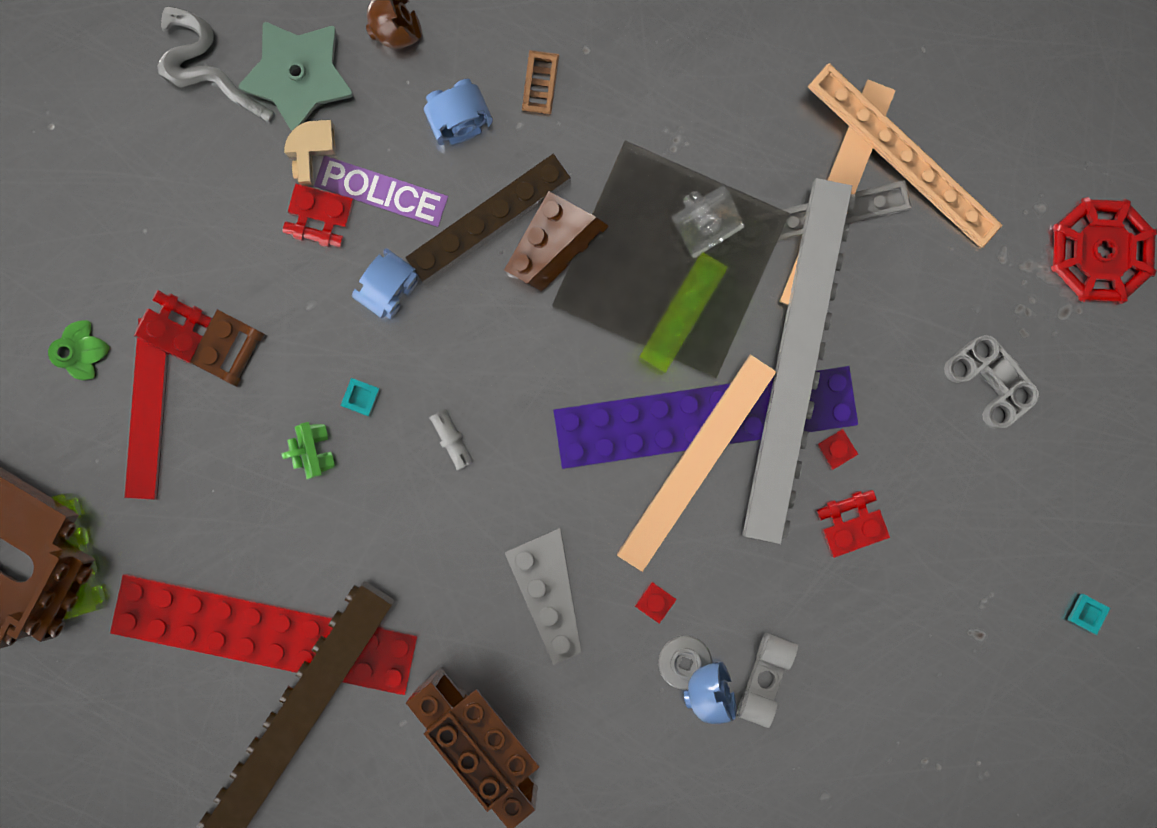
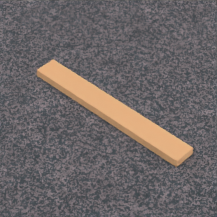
(904, 155)
(851, 156)
(696, 463)

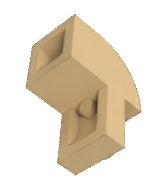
(309, 140)

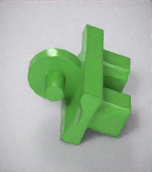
(312, 462)

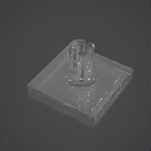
(707, 220)

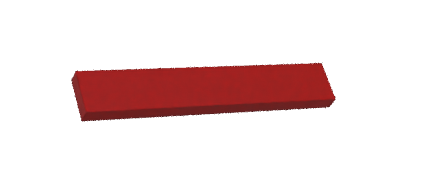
(146, 421)

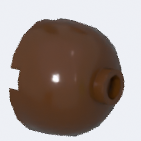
(392, 23)

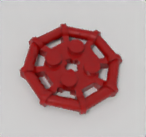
(1091, 262)

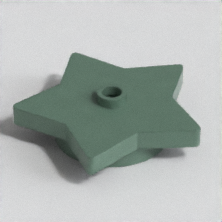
(301, 94)

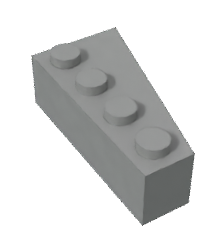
(545, 585)

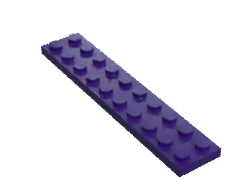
(673, 419)

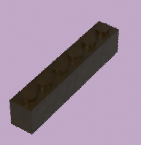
(488, 219)

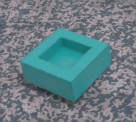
(360, 397)
(1088, 614)

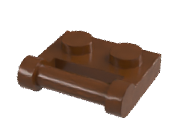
(218, 344)

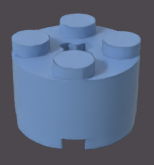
(457, 112)
(385, 284)

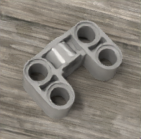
(1002, 375)
(757, 702)

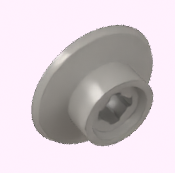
(671, 657)

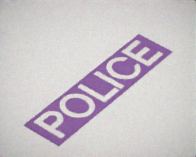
(380, 191)

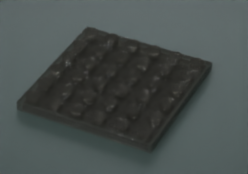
(641, 261)

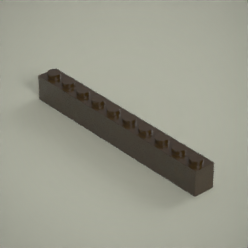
(300, 708)

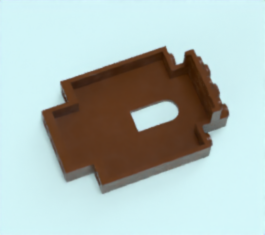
(40, 530)
(477, 747)

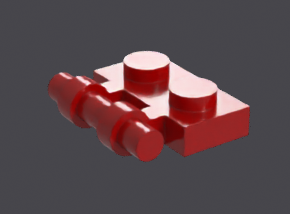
(321, 207)
(168, 335)
(856, 532)

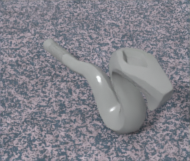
(170, 62)

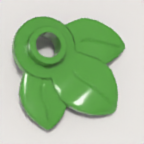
(83, 350)

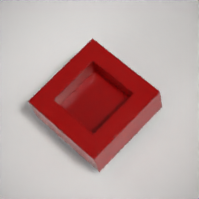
(837, 449)
(655, 602)

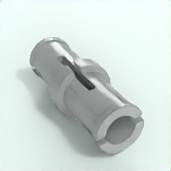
(451, 439)

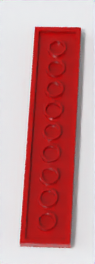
(251, 631)

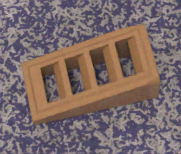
(540, 56)

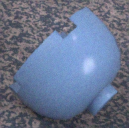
(710, 694)

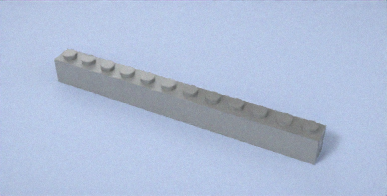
(797, 361)

